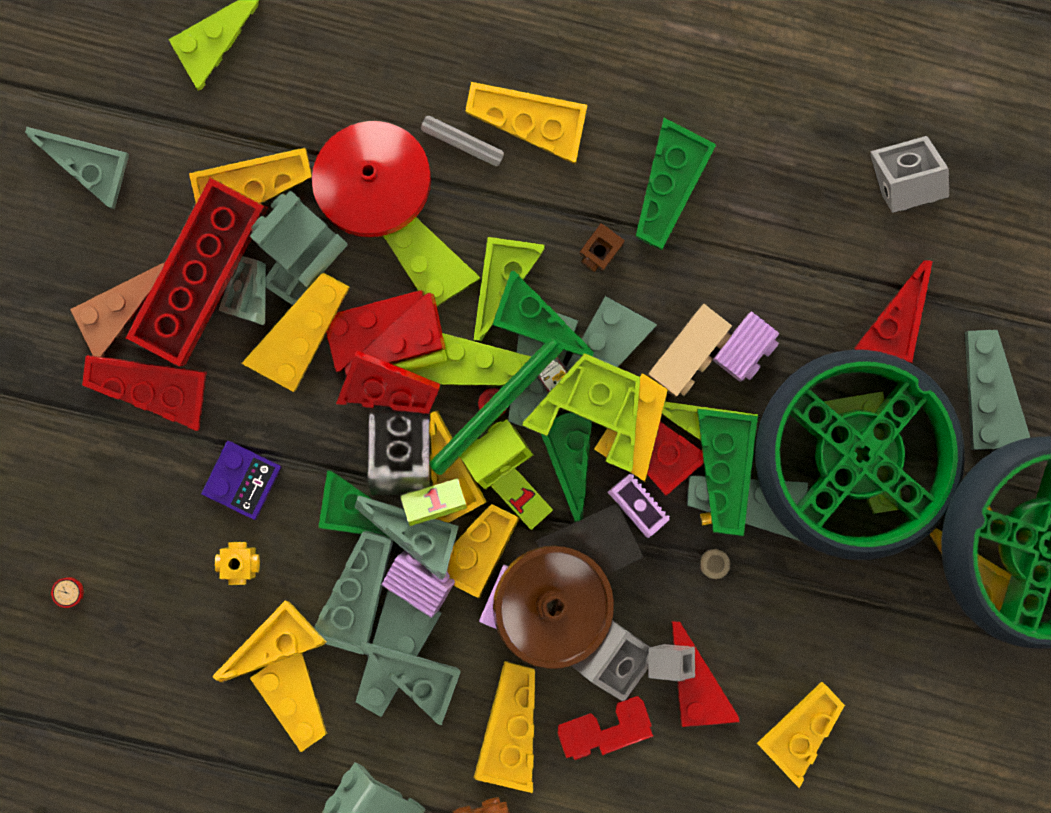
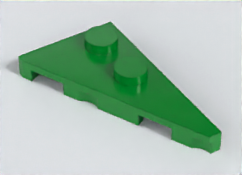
(528, 315)
(569, 452)
(339, 510)

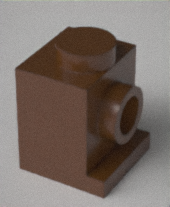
(603, 238)

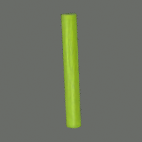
(422, 361)

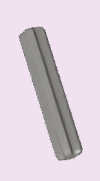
(462, 141)

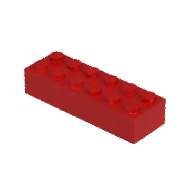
(196, 273)

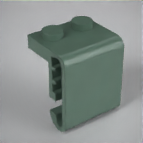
(297, 239)
(364, 794)

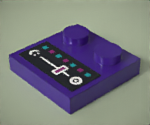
(241, 480)

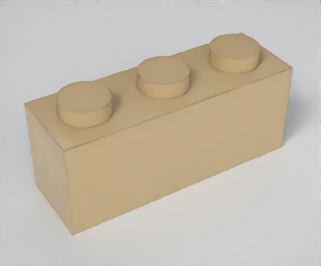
(690, 351)

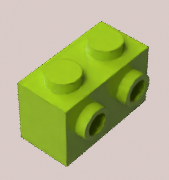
(496, 454)

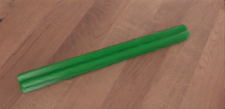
(496, 406)

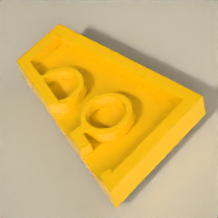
(648, 417)
(480, 549)

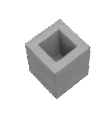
(671, 662)

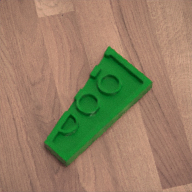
(673, 175)
(728, 459)

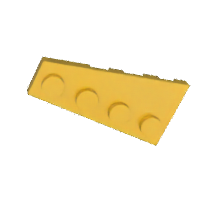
(537, 119)

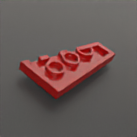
(160, 389)

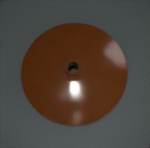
(579, 611)

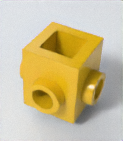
(248, 561)

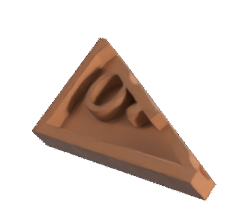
(106, 315)

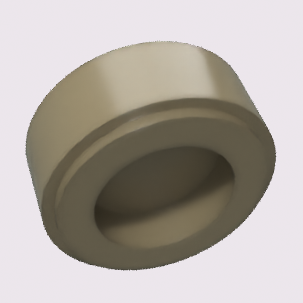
(714, 564)

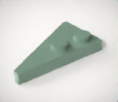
(93, 165)
(426, 542)
(423, 680)

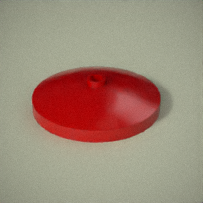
(376, 202)

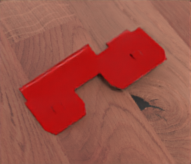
(585, 733)

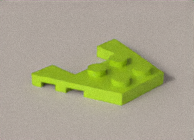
(597, 394)

